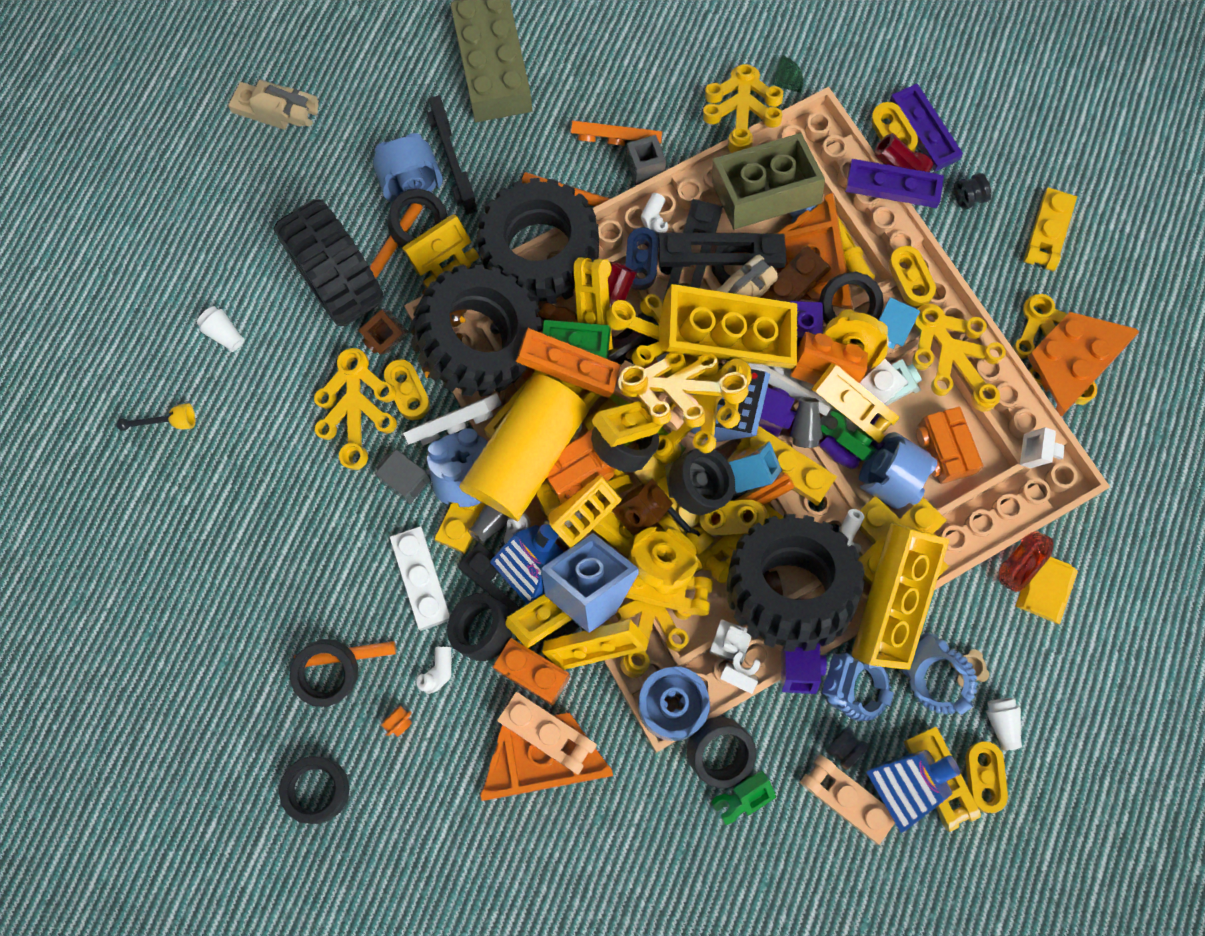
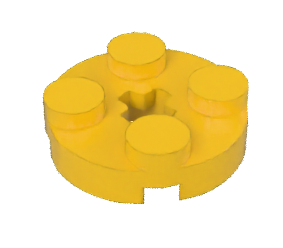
(864, 328)
(658, 573)

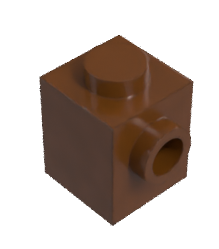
(383, 332)
(642, 507)

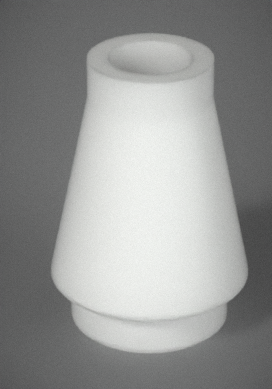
(219, 327)
(1006, 722)

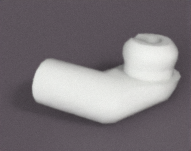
(650, 215)

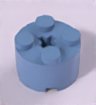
(405, 166)
(450, 462)
(897, 471)
(693, 699)

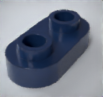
(642, 260)

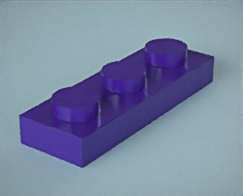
(932, 134)
(894, 183)

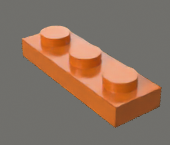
(615, 134)
(568, 363)

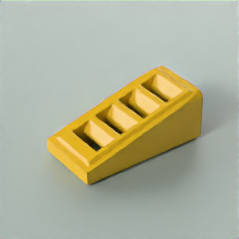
(583, 526)

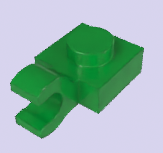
(856, 442)
(748, 797)

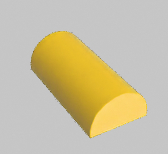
(729, 326)
(525, 446)
(899, 597)

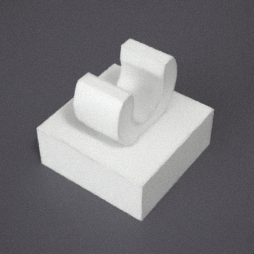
(1040, 448)
(729, 640)
(740, 676)

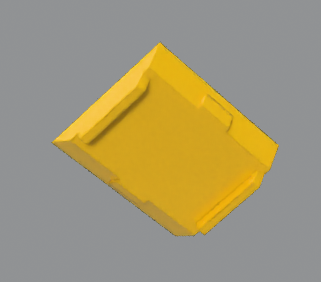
(1048, 590)

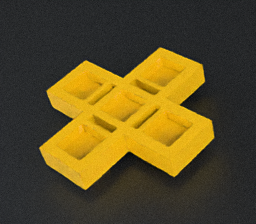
(877, 523)

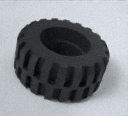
(533, 205)
(329, 262)
(447, 355)
(803, 545)

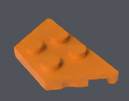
(822, 234)
(1077, 355)
(523, 768)

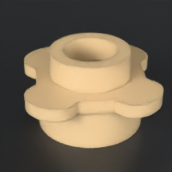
(978, 664)

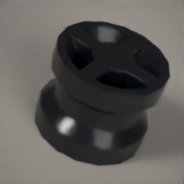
(972, 191)
(847, 748)

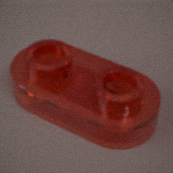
(1025, 561)

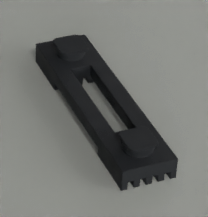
(463, 192)
(702, 218)
(676, 249)
(481, 571)

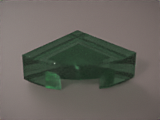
(788, 75)

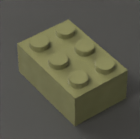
(767, 180)

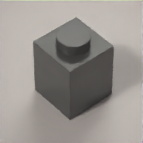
(645, 159)
(402, 476)

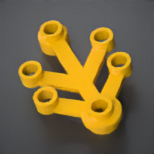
(743, 79)
(623, 316)
(1046, 323)
(955, 351)
(640, 383)
(352, 404)
(669, 446)
(648, 613)

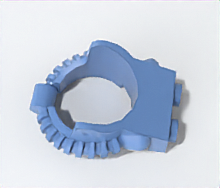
(929, 651)
(841, 682)

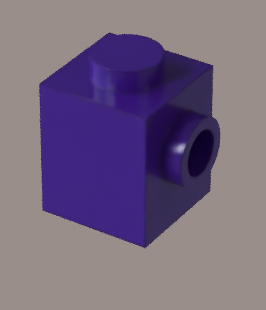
(809, 318)
(777, 411)
(802, 670)

